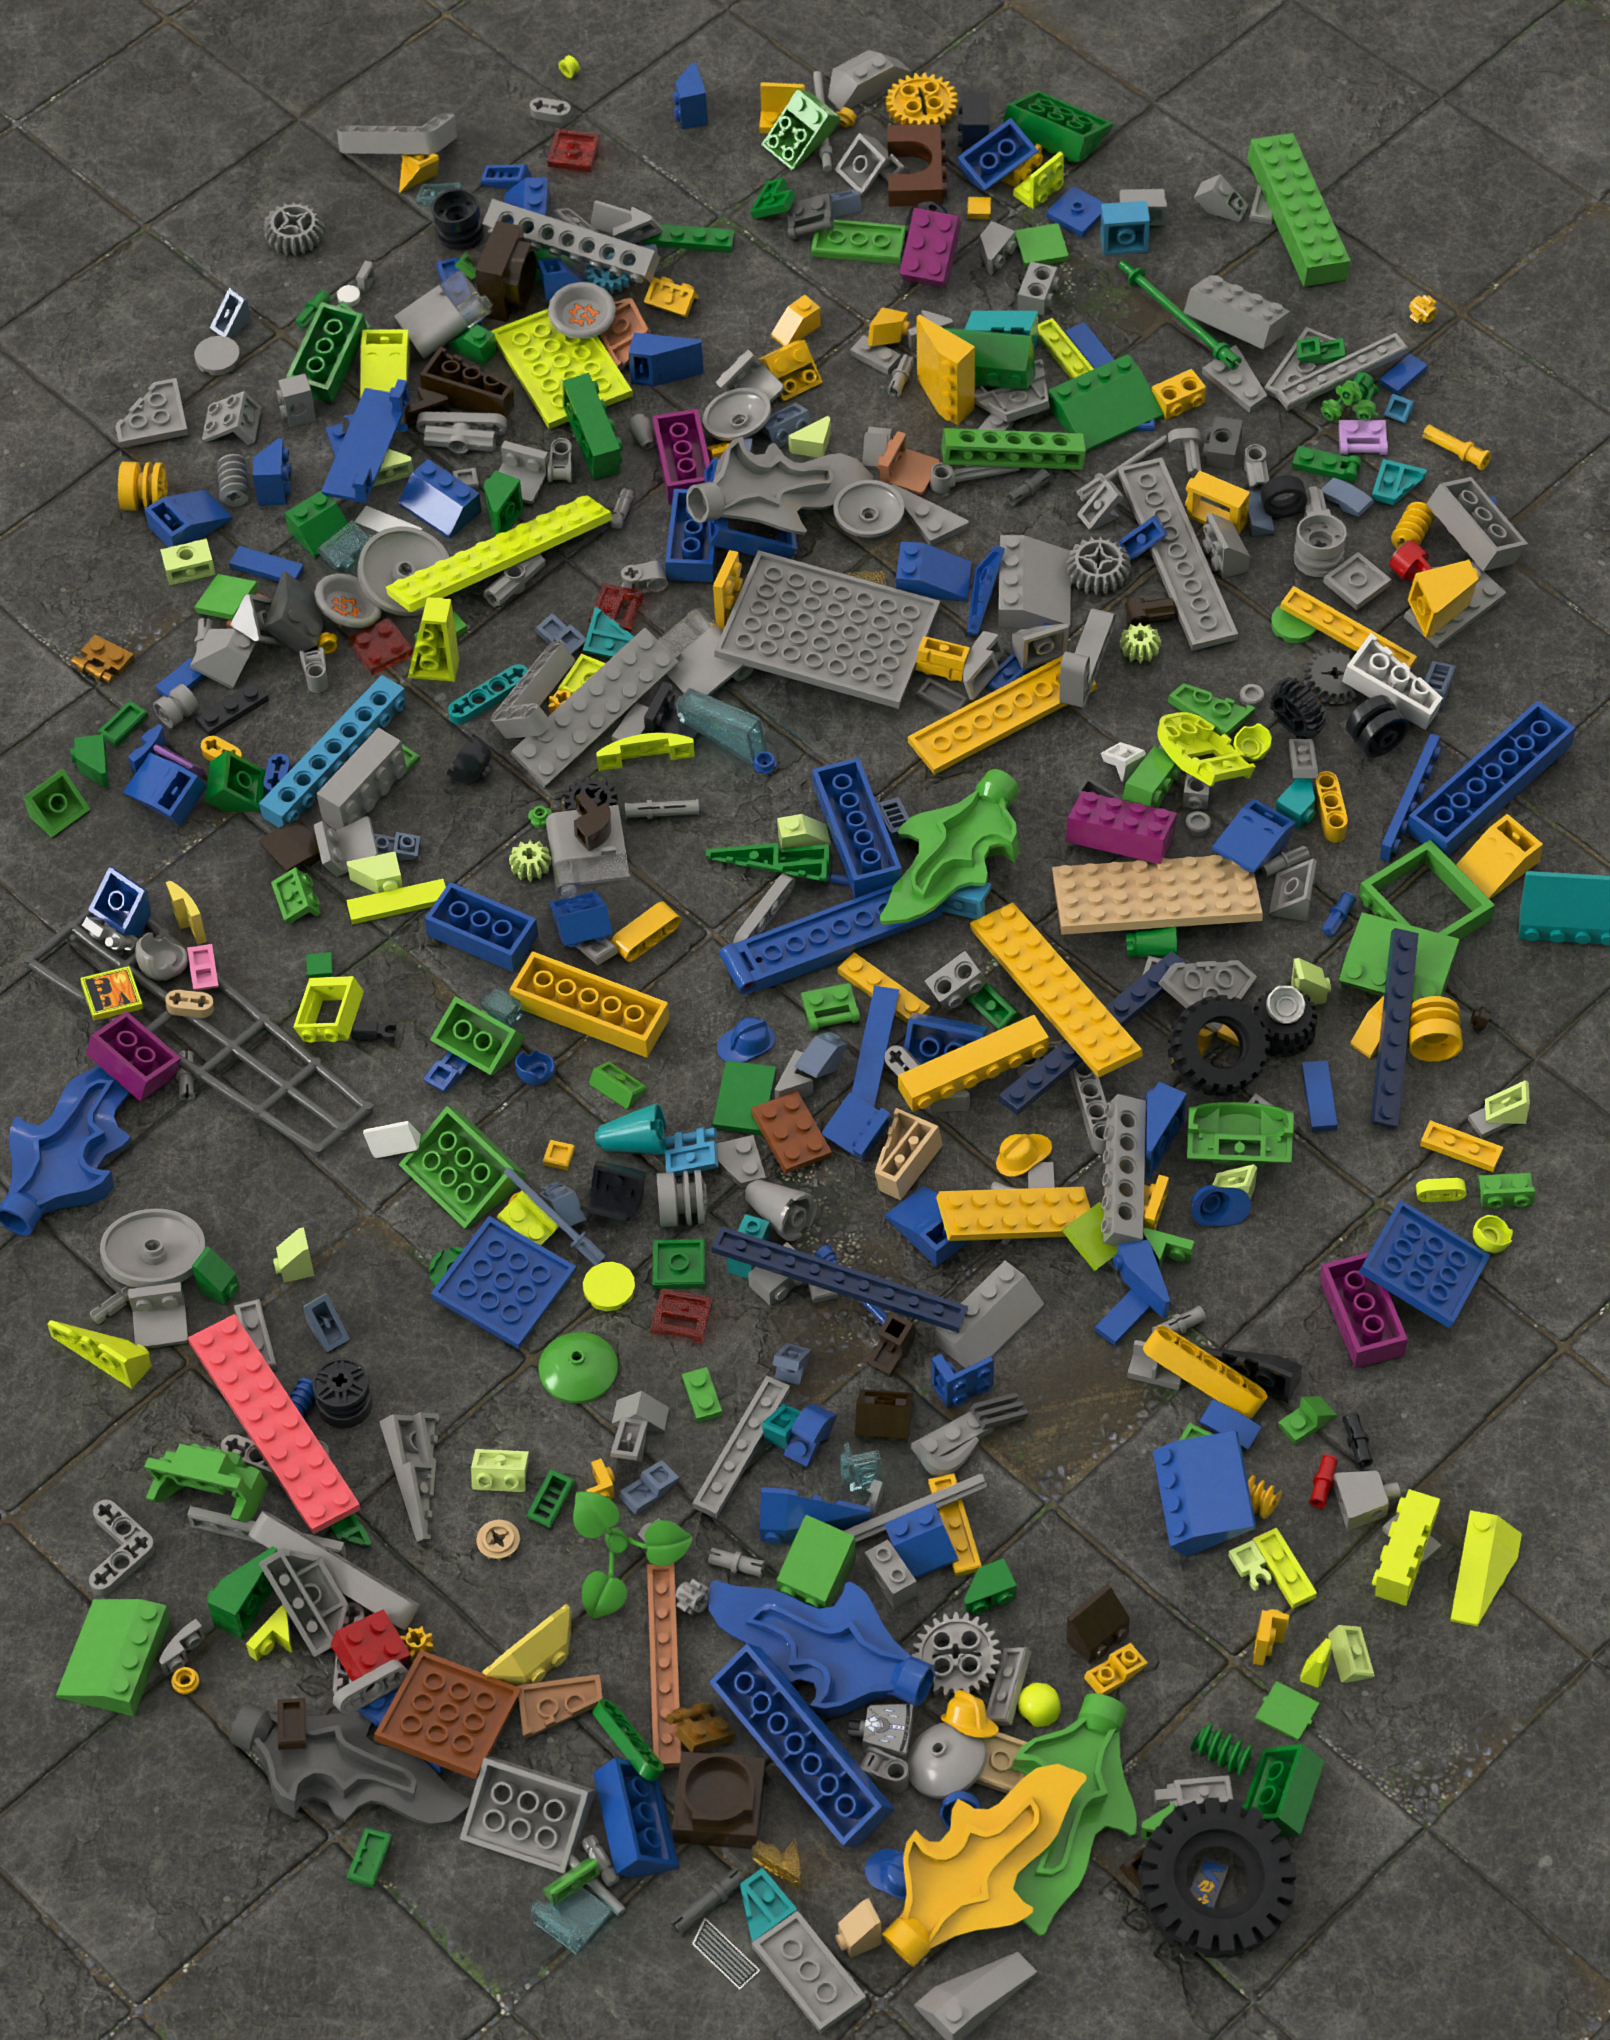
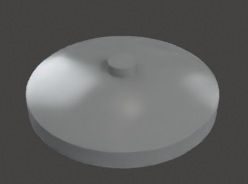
(394, 556)
(151, 1248)

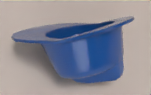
(746, 1040)
(1220, 1206)
(886, 1872)

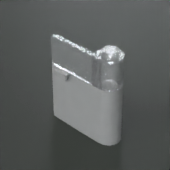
(443, 313)
(694, 645)
(575, 864)

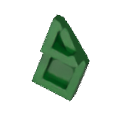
(351, 1531)

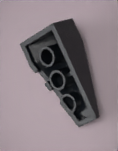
(1271, 1372)

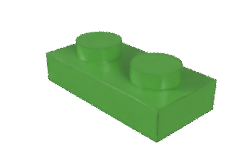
(702, 1395)

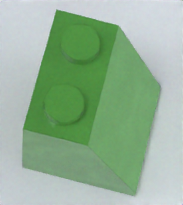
(817, 1563)

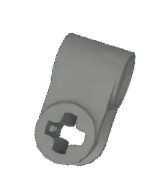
(561, 461)
(645, 577)
(315, 670)
(880, 1767)

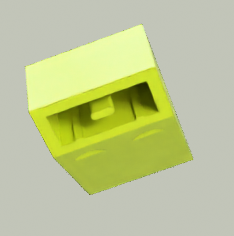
(384, 359)

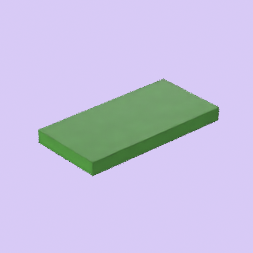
(860, 242)

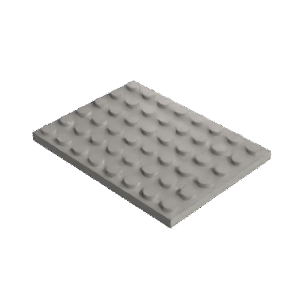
(827, 629)

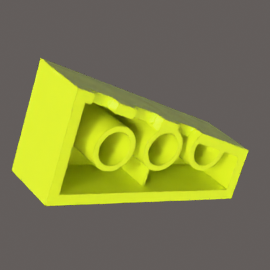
(436, 643)
(1406, 1547)

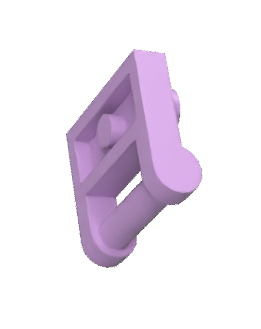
(1362, 436)

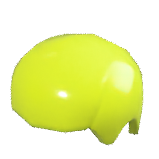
(1254, 742)
(1492, 1234)
(1039, 1704)

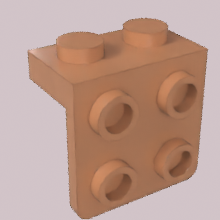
(905, 467)

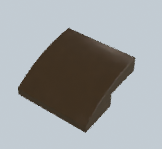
(291, 846)

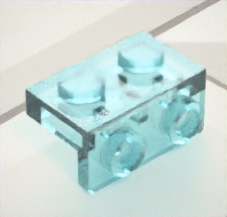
(344, 546)
(859, 1469)

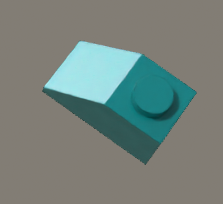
(1298, 802)

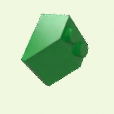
(502, 501)
(315, 521)
(234, 784)

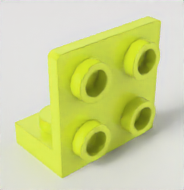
(1042, 182)

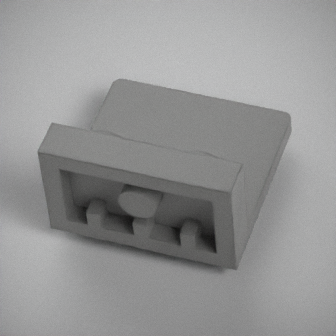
(1155, 201)
(233, 414)
(527, 465)
(345, 844)
(159, 1315)

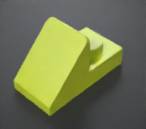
(274, 1630)

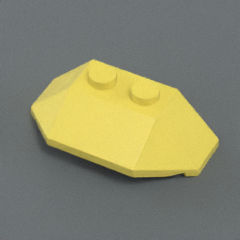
(536, 1652)

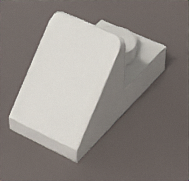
(1125, 758)

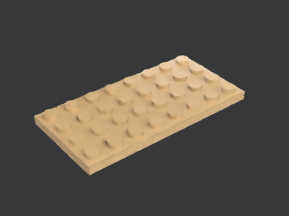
(1154, 894)

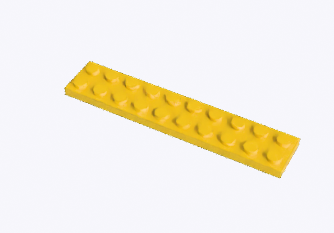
(1056, 990)

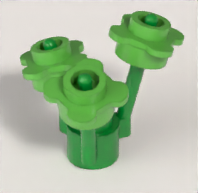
(1350, 392)

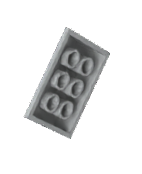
(1033, 583)
(527, 1814)

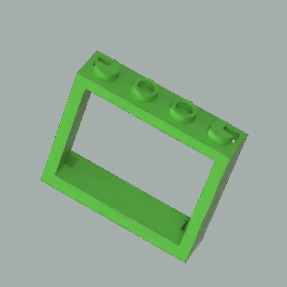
(1447, 871)

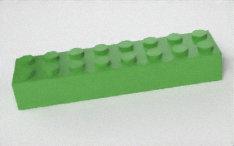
(1298, 210)

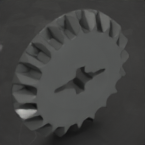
(1318, 677)

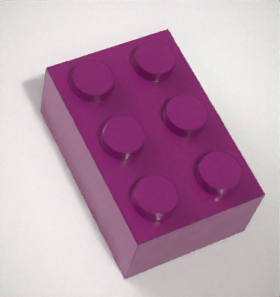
(930, 248)
(133, 1056)

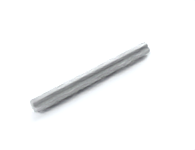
(940, 1498)

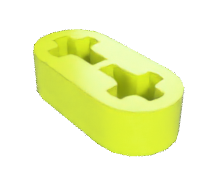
(1441, 1190)

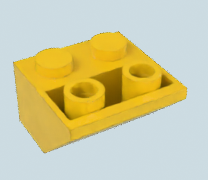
(793, 368)

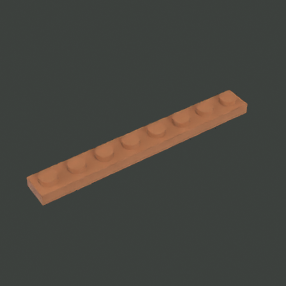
(663, 1662)

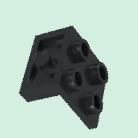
(663, 715)

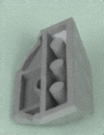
(864, 78)
(307, 1595)

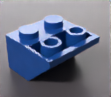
(556, 274)
(272, 474)

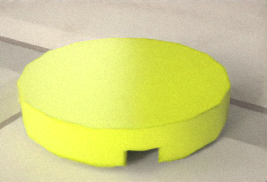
(609, 1286)

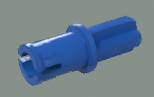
(1338, 913)

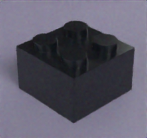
(974, 119)

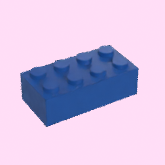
(688, 545)
(481, 927)

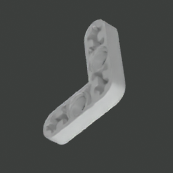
(128, 1543)

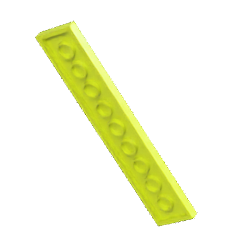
(499, 553)

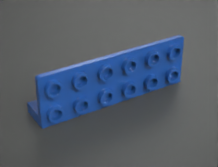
(366, 443)

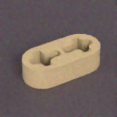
(189, 1003)

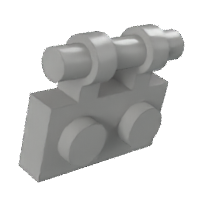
(100, 929)

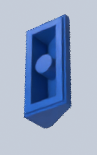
(1143, 537)

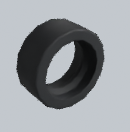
(1286, 507)

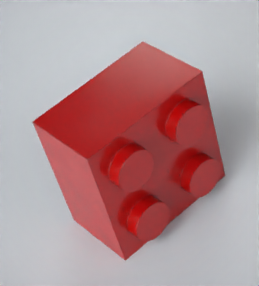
(368, 1645)

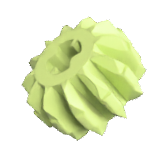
(1140, 643)
(530, 860)

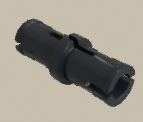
(1357, 1440)

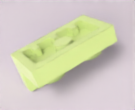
(499, 1470)

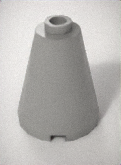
(783, 1206)

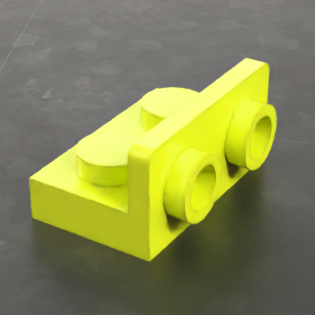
(528, 1219)

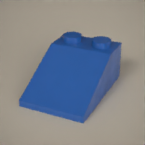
(932, 572)
(581, 918)
(1163, 1121)

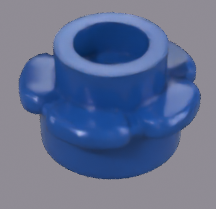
(764, 758)

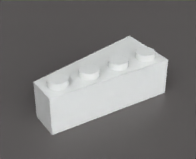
(1378, 672)

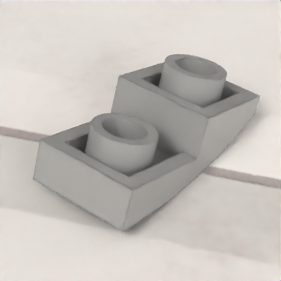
(175, 1653)

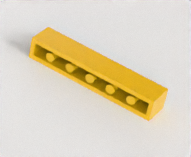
(973, 1063)

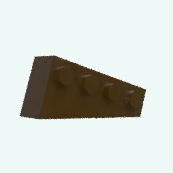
(467, 385)

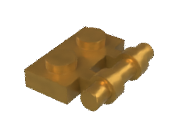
(107, 655)
(704, 1733)

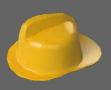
(1021, 1153)
(969, 1716)

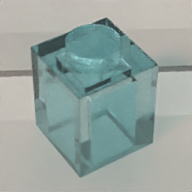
(502, 1007)

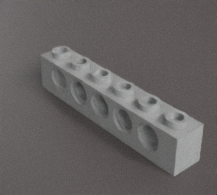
(1124, 1170)

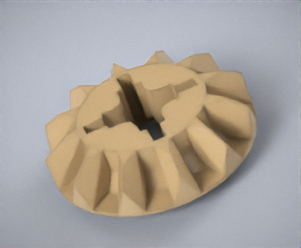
(500, 1529)

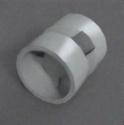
(178, 704)

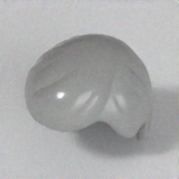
(160, 958)

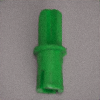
(311, 308)

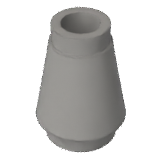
(641, 429)

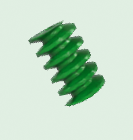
(1222, 1749)

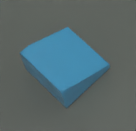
(1399, 408)

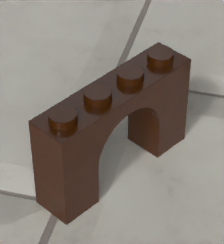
(921, 142)

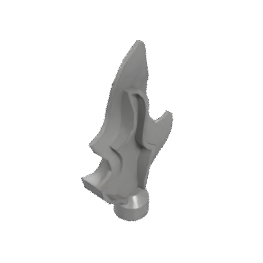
(771, 486)

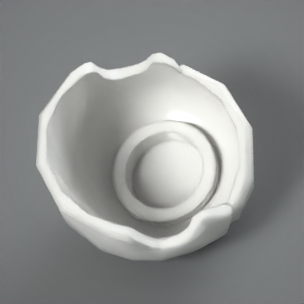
(1285, 1004)

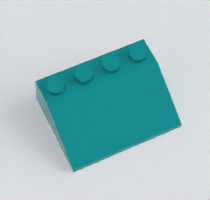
(1565, 908)

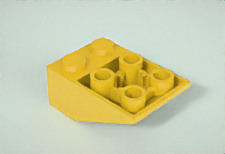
(1500, 856)

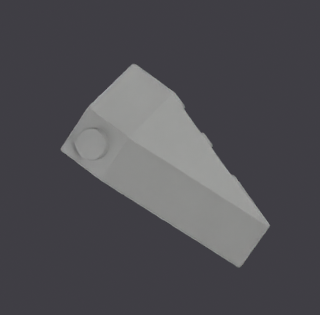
(968, 2000)

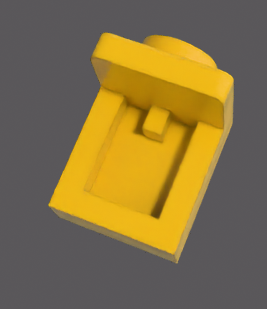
(603, 1478)

